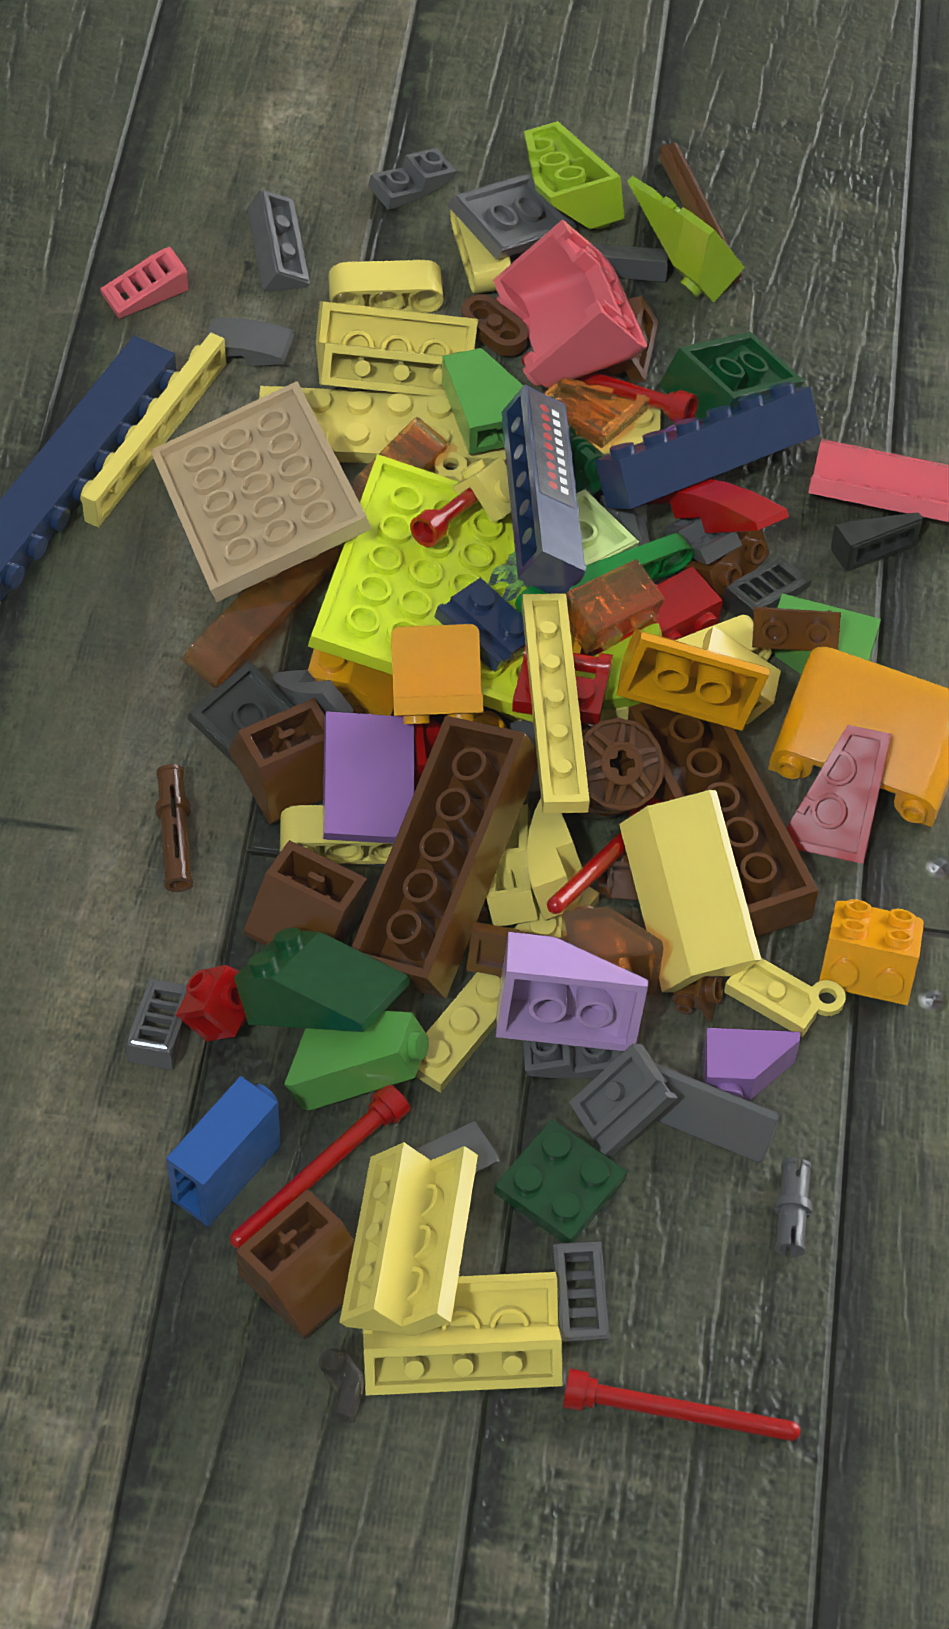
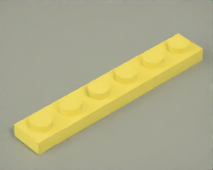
(153, 430)
(555, 704)
(474, 1011)

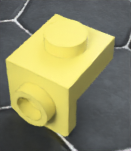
(489, 485)

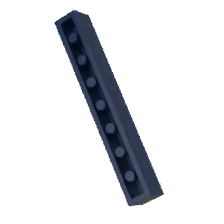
(53, 481)

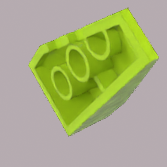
(573, 177)
(689, 243)

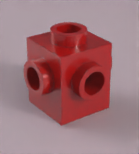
(213, 1004)

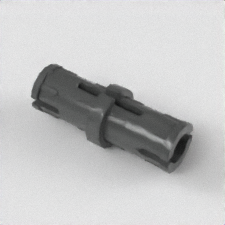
(793, 1207)

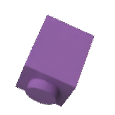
(747, 1059)

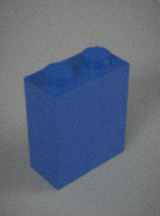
(224, 1150)

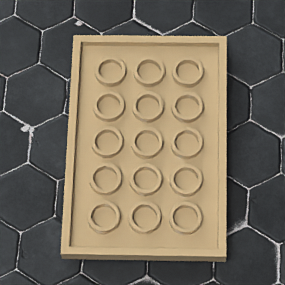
(259, 491)

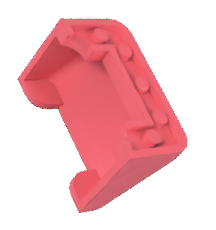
(571, 308)

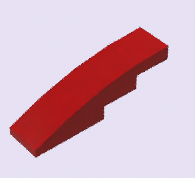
(723, 507)

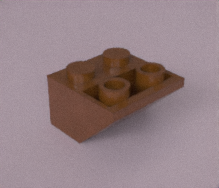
(283, 759)
(308, 895)
(299, 1263)

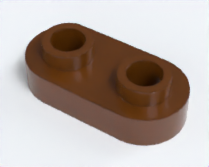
(500, 328)

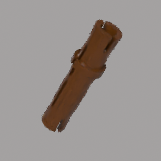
(170, 786)

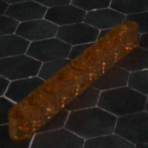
(269, 602)

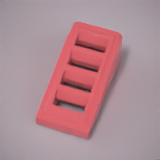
(163, 267)

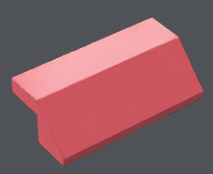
(881, 480)

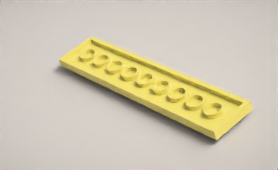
(366, 421)

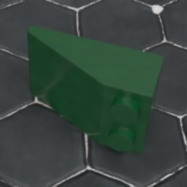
(725, 371)
(316, 984)

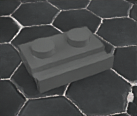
(622, 1099)

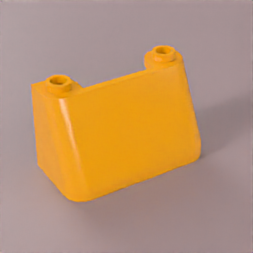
(857, 692)

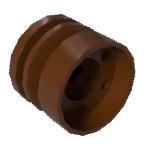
(640, 764)

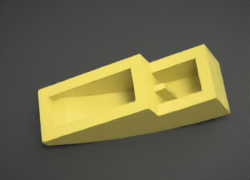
(550, 857)
(511, 892)

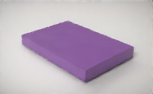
(366, 776)

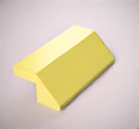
(388, 347)
(690, 889)
(409, 1241)
(498, 1338)

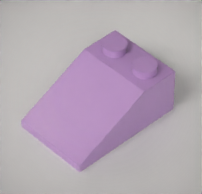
(566, 996)

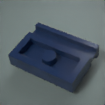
(498, 622)

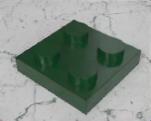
(560, 1182)

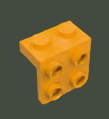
(436, 672)
(873, 950)

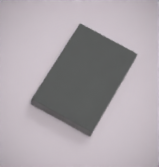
(507, 215)

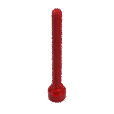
(675, 405)
(432, 525)
(592, 870)
(386, 1107)
(585, 1392)

